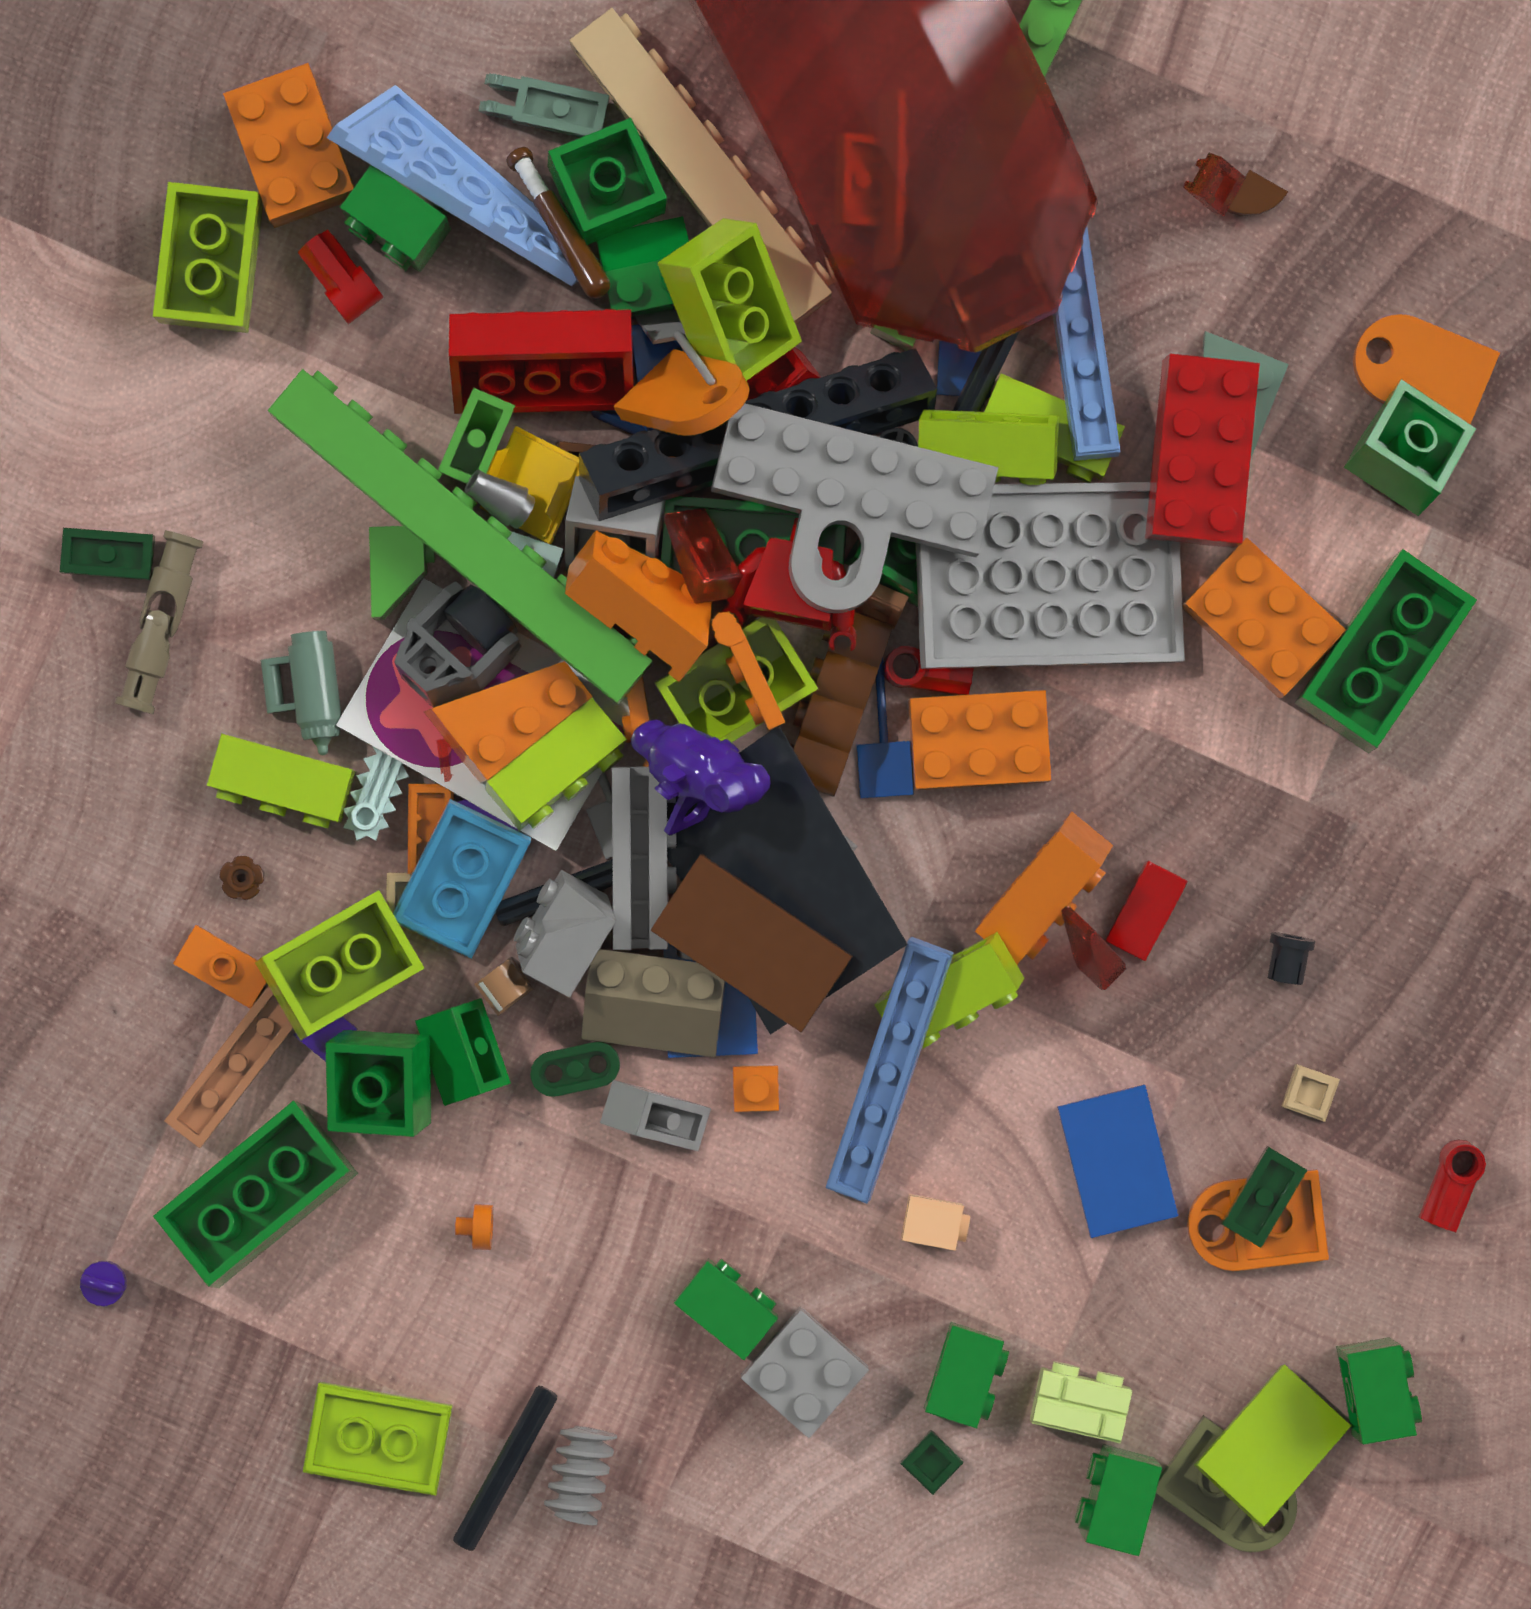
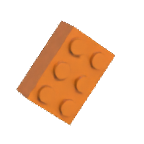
(287, 145)
(1263, 618)
(979, 740)

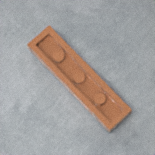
(231, 1070)

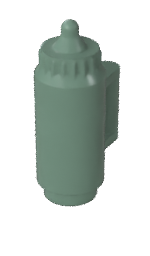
(313, 687)

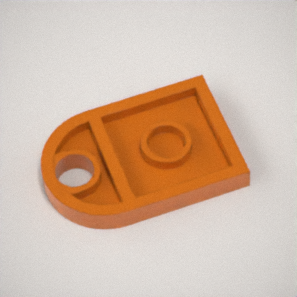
(1429, 359)
(680, 400)
(1295, 1238)

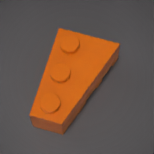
(641, 599)
(508, 718)
(1046, 886)

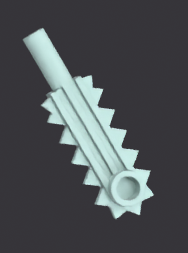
(374, 798)

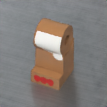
(504, 986)

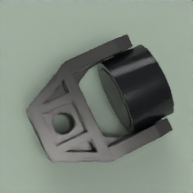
(437, 672)

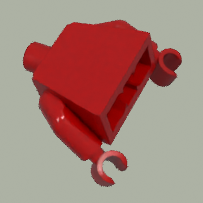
(769, 593)

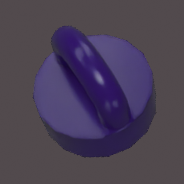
(103, 1283)

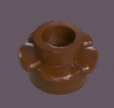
(246, 889)

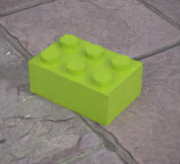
(208, 257)
(730, 297)
(339, 965)

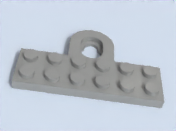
(854, 482)

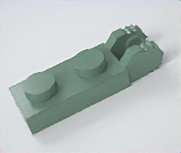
(548, 105)

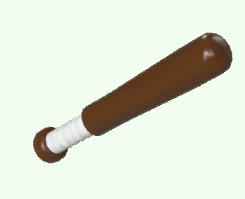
(567, 237)

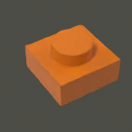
(756, 1088)

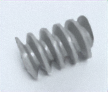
(580, 1474)

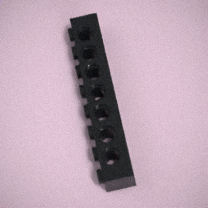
(659, 477)

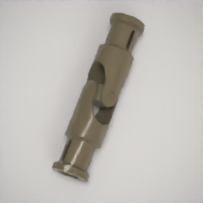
(150, 651)

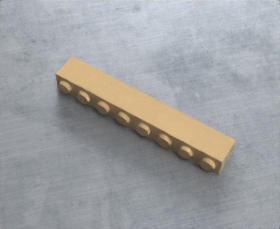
(692, 151)

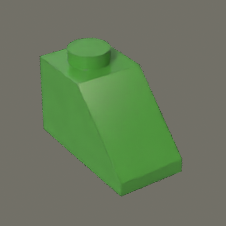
(476, 436)
(396, 567)

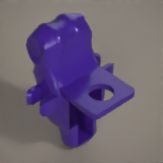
(697, 771)

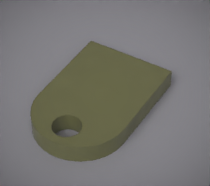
(1207, 1505)

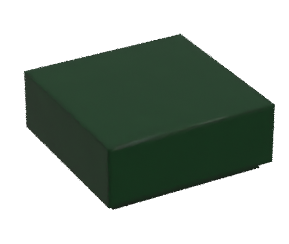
(931, 1462)

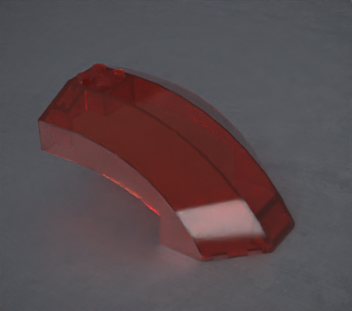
(915, 156)

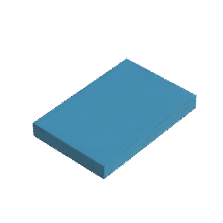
(461, 878)

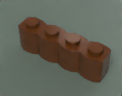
(838, 704)

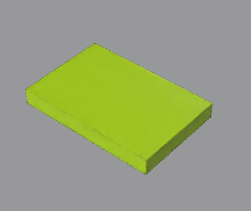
(377, 1438)
(1272, 1445)

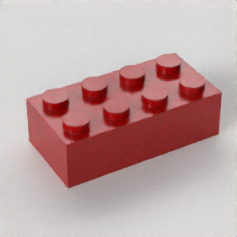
(543, 358)
(1202, 450)

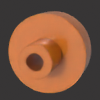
(478, 1227)

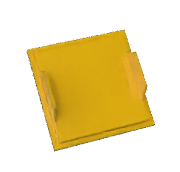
(545, 472)

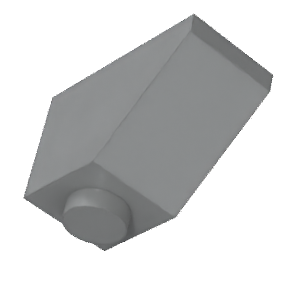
(655, 1115)

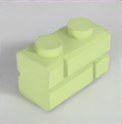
(1081, 1403)

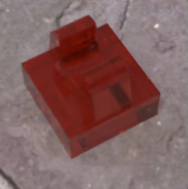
(1215, 183)

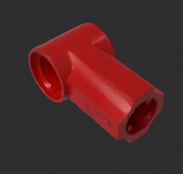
(345, 284)
(942, 680)
(1452, 1190)

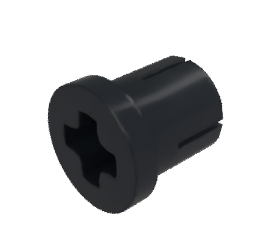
(1289, 957)

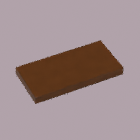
(751, 943)

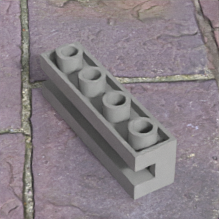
(639, 858)

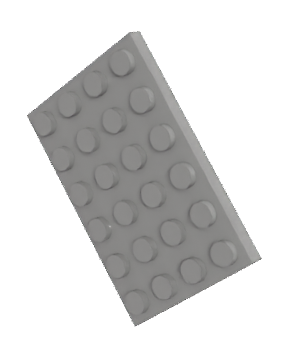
(1054, 584)

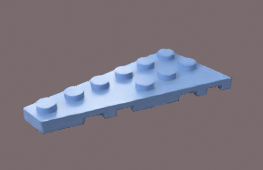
(429, 159)

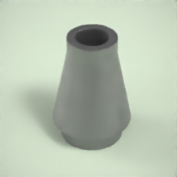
(501, 498)

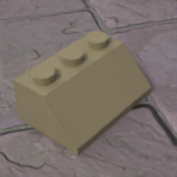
(652, 1003)

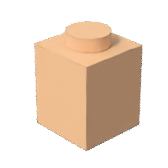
(934, 1222)

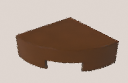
(1256, 196)

